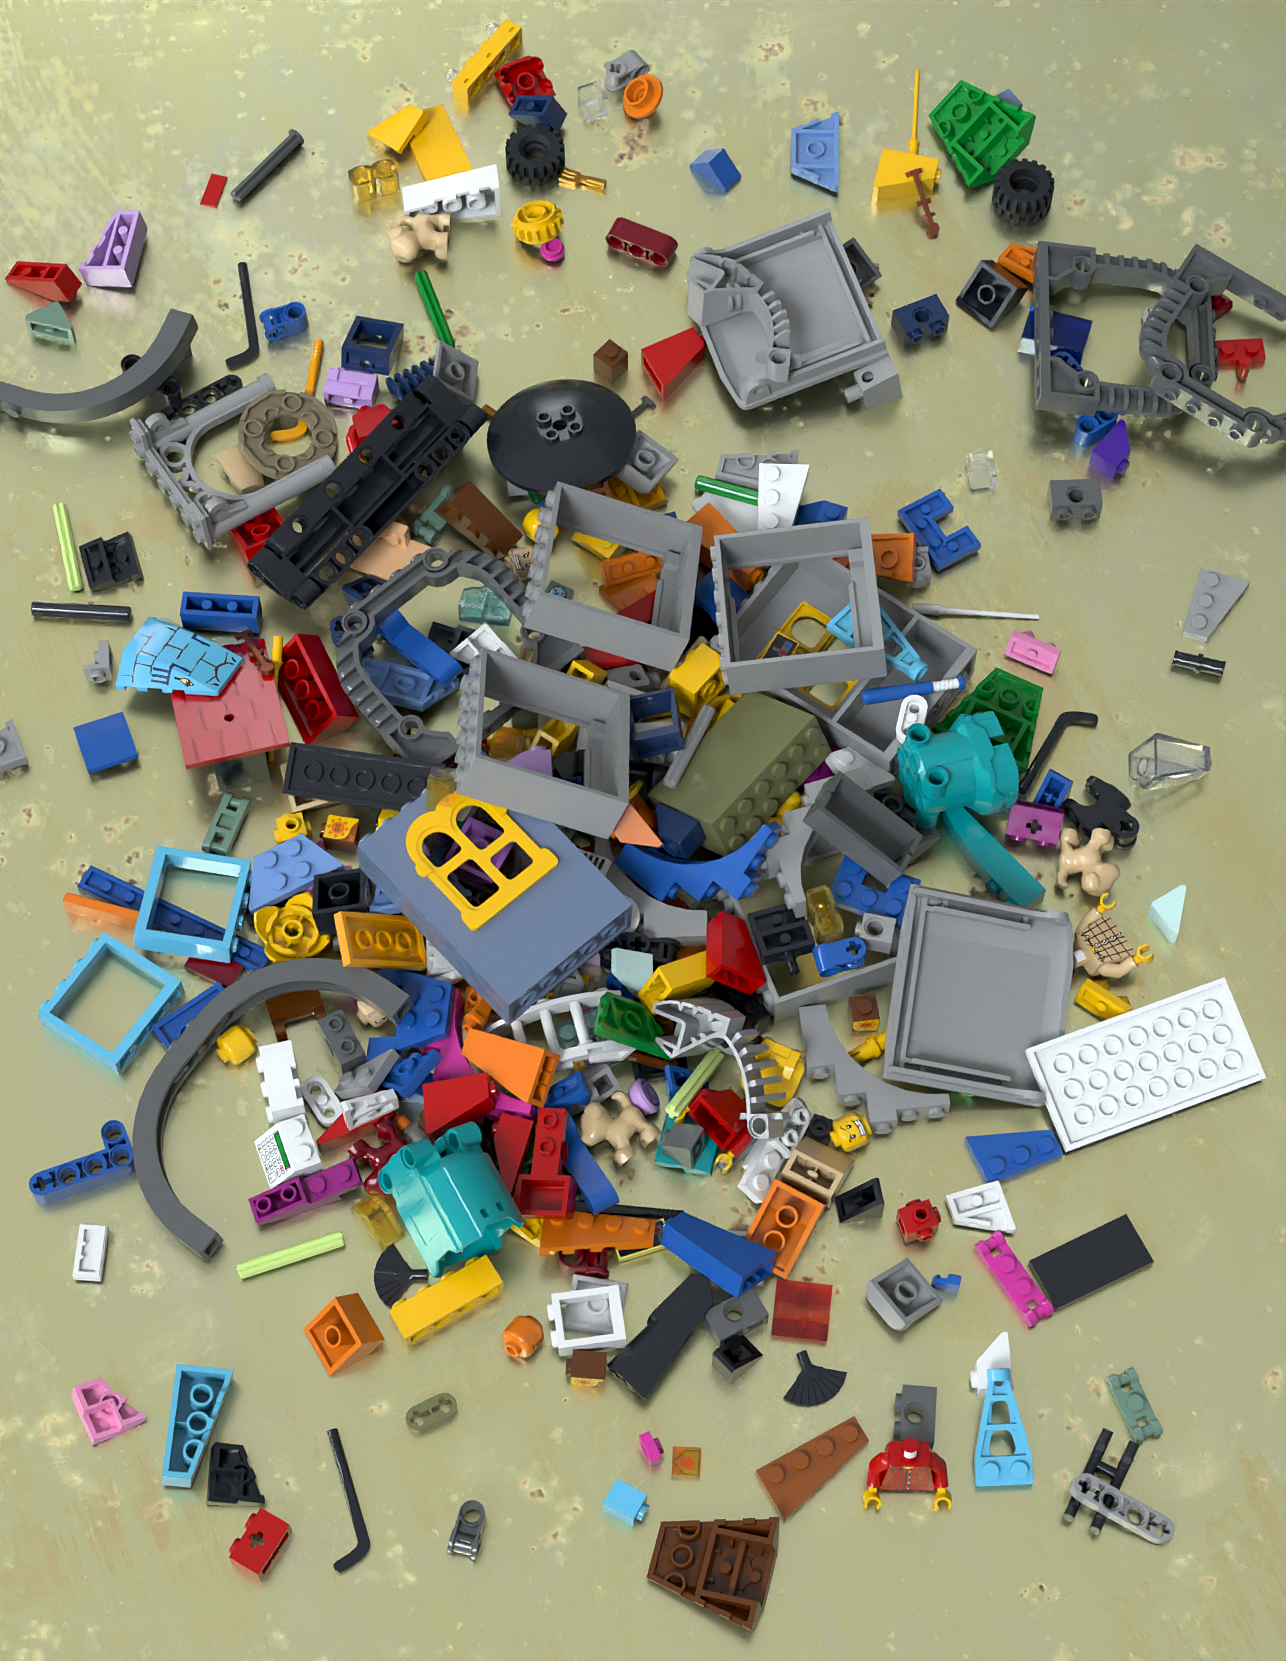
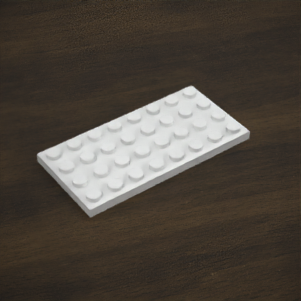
(1145, 1064)

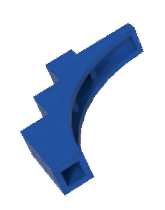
(702, 879)

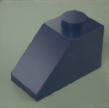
(539, 110)
(679, 832)

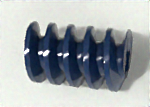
(409, 379)

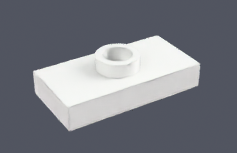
(90, 1252)

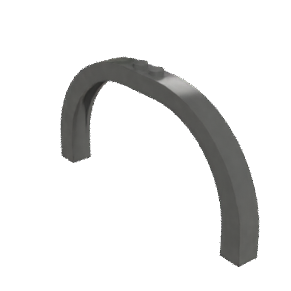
(117, 393)
(197, 1040)

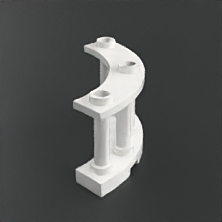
(585, 1049)

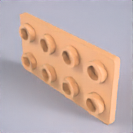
(387, 552)

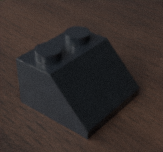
(991, 293)

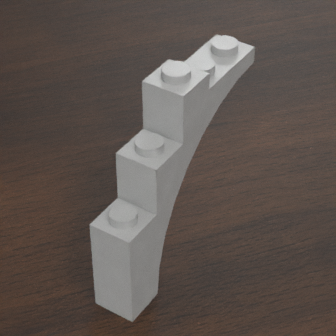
(790, 853)
(656, 918)
(853, 1083)

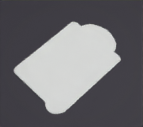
(739, 514)

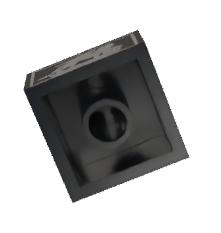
(338, 892)

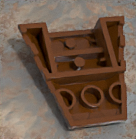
(718, 1564)

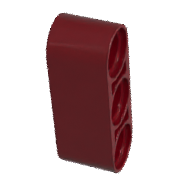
(641, 242)

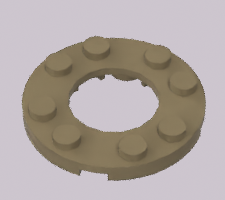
(282, 403)

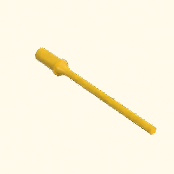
(914, 143)
(277, 650)

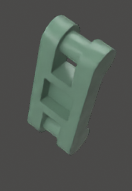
(429, 517)
(226, 824)
(1134, 1405)

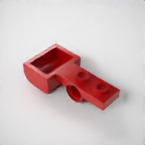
(546, 1191)

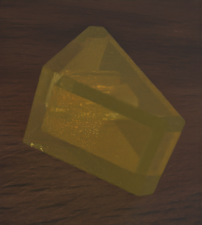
(440, 787)
(378, 1221)

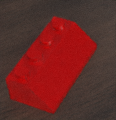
(314, 690)

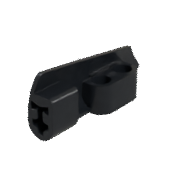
(572, 765)
(667, 1331)

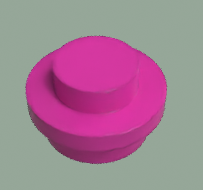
(553, 250)

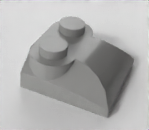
(456, 371)
(647, 464)
(902, 1295)

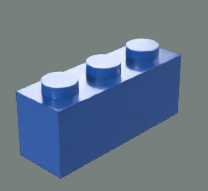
(220, 612)

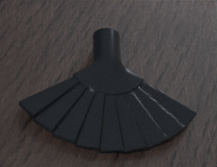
(394, 1275)
(814, 1383)

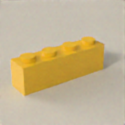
(446, 1300)

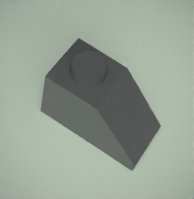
(684, 1144)

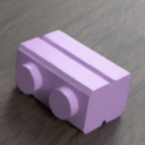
(350, 388)

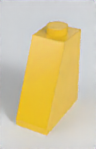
(891, 177)
(676, 981)

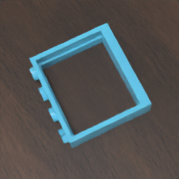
(188, 945)
(141, 1029)

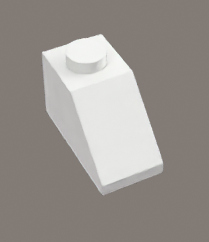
(994, 1357)

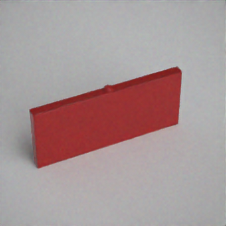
(213, 190)

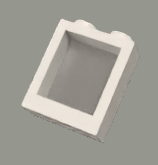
(584, 1320)

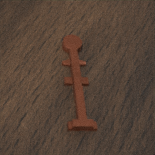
(932, 228)
(266, 668)

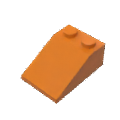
(785, 1224)

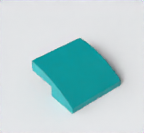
(705, 1162)

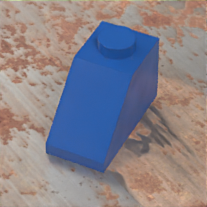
(820, 512)

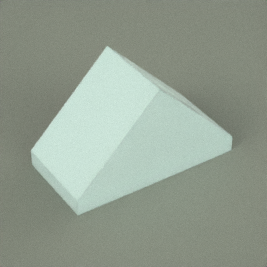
(1167, 912)
(631, 968)

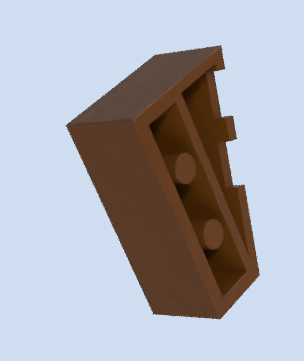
(479, 520)

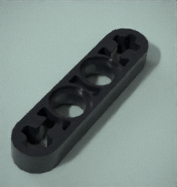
(197, 398)

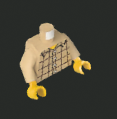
(1103, 947)

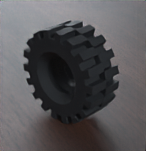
(530, 141)

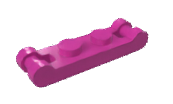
(1013, 1278)

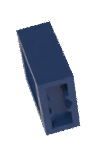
(381, 360)
(657, 740)

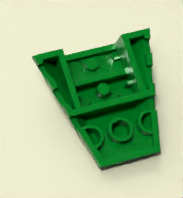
(981, 131)
(1015, 706)

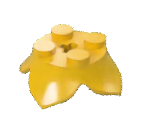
(276, 924)

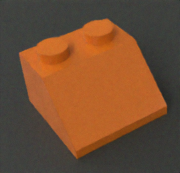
(343, 1333)

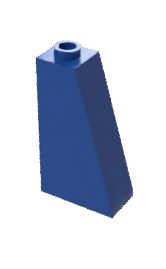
(717, 1253)

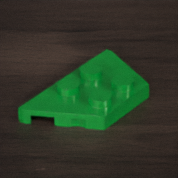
(628, 1024)

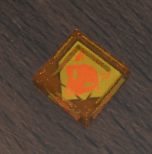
(686, 1462)

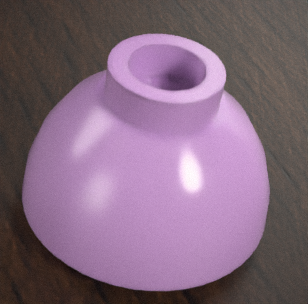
(644, 1096)

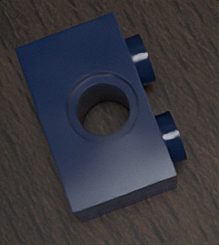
(931, 314)

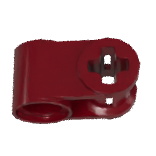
(586, 1263)

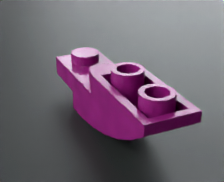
(306, 1194)

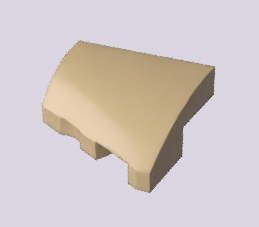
(241, 474)

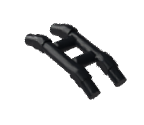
(1116, 1474)

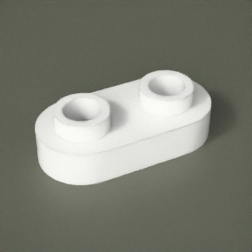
(907, 718)
(324, 1102)

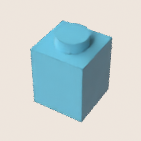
(626, 1503)

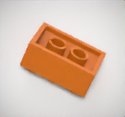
(638, 825)

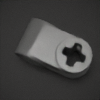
(623, 70)

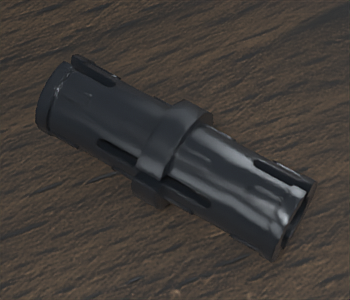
(1216, 667)

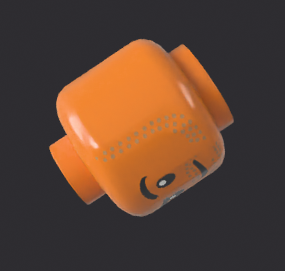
(523, 1336)

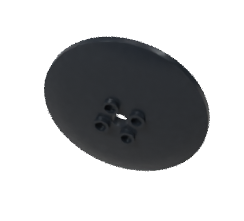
(583, 455)

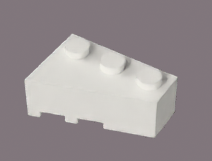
(281, 1082)

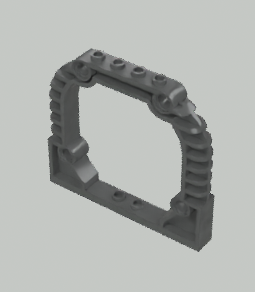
(1198, 277)
(1081, 393)
(393, 594)

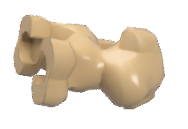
(428, 233)
(1097, 875)
(598, 1125)

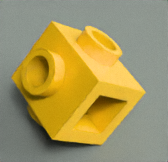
(291, 825)

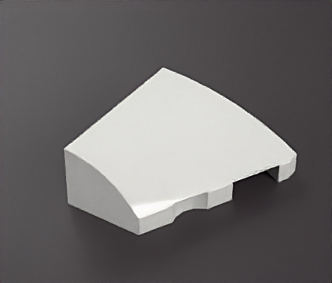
(472, 645)

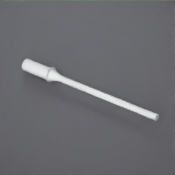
(938, 610)

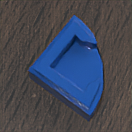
(949, 1284)

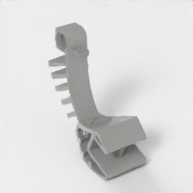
(724, 289)
(710, 1022)

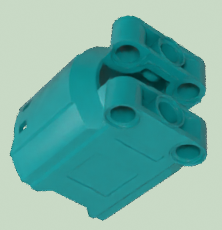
(450, 1197)

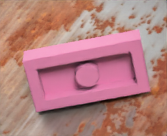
(1032, 651)

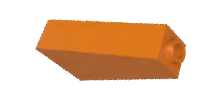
(715, 524)
(515, 1065)

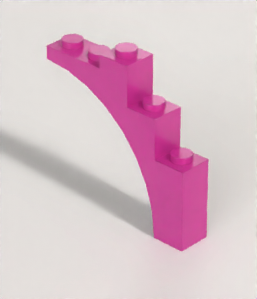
(455, 1065)

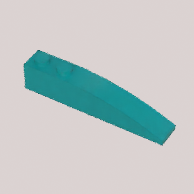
(991, 861)

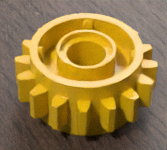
(537, 222)

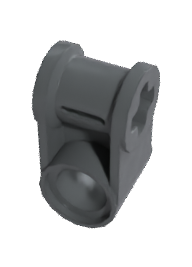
(467, 1535)

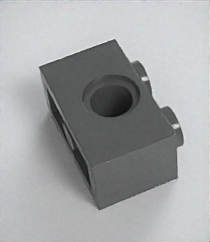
(1083, 490)
(341, 1041)
(726, 1330)
(919, 1400)

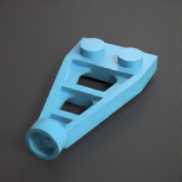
(842, 628)
(1005, 1469)

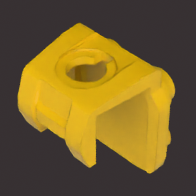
(788, 1067)

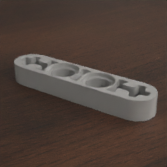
(1120, 1512)

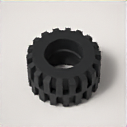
(1025, 176)

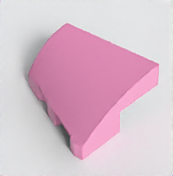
(103, 1411)

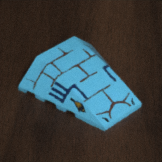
(175, 659)

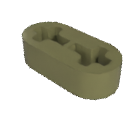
(428, 1407)

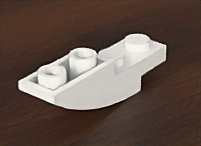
(768, 1154)

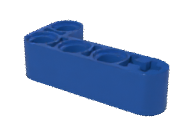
(1095, 424)
(419, 649)
(82, 1166)
(590, 1179)

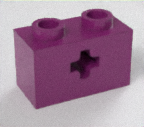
(1048, 818)

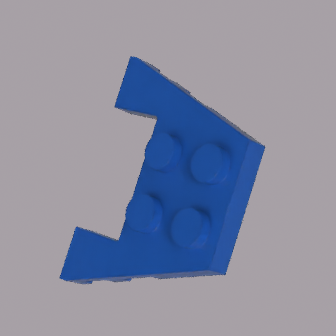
(426, 1021)

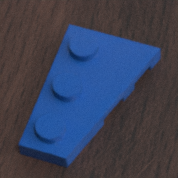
(175, 1023)
(410, 1073)
(1012, 1154)

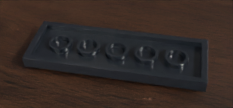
(354, 777)

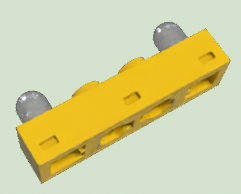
(488, 59)

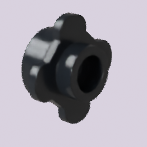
(824, 1123)

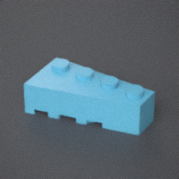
(193, 1415)

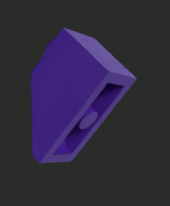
(1112, 452)

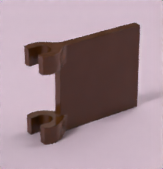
(292, 1007)

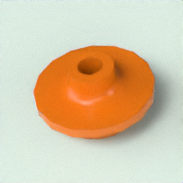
(642, 96)

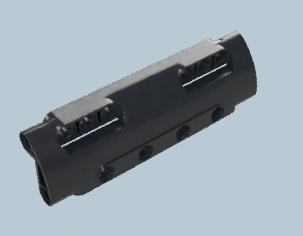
(365, 494)

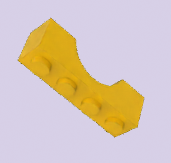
(559, 734)

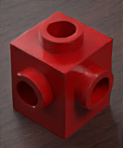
(918, 1220)

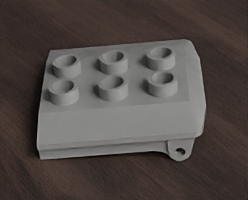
(823, 304)
(975, 993)

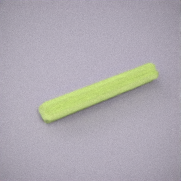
(68, 547)
(694, 1083)
(290, 1254)

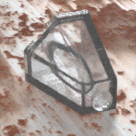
(1168, 762)

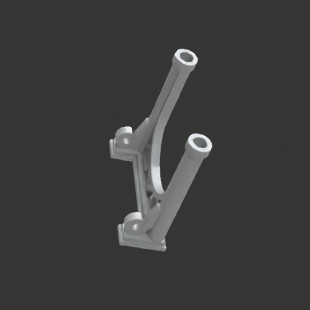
(222, 510)

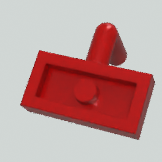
(1240, 353)

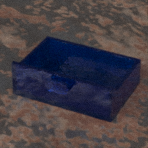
(1069, 335)

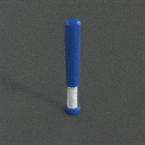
(898, 692)

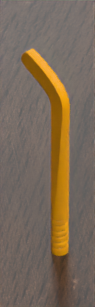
(301, 429)

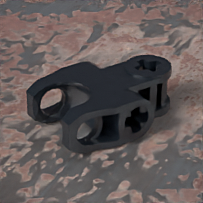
(1107, 813)
(641, 943)

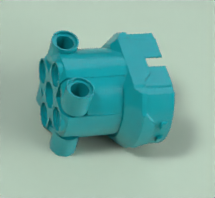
(957, 769)

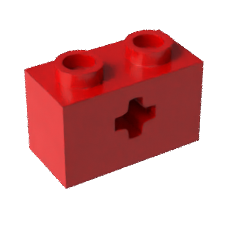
(259, 1559)

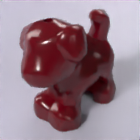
(378, 1157)

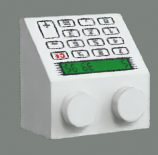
(288, 1151)

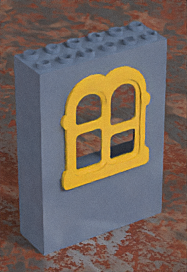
(526, 932)

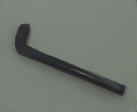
(253, 350)
(1060, 724)
(631, 1211)
(363, 1545)

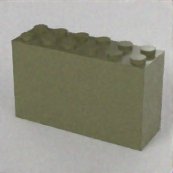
(745, 770)

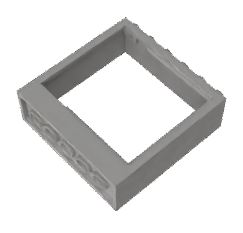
(632, 527)
(793, 545)
(598, 708)
(832, 990)

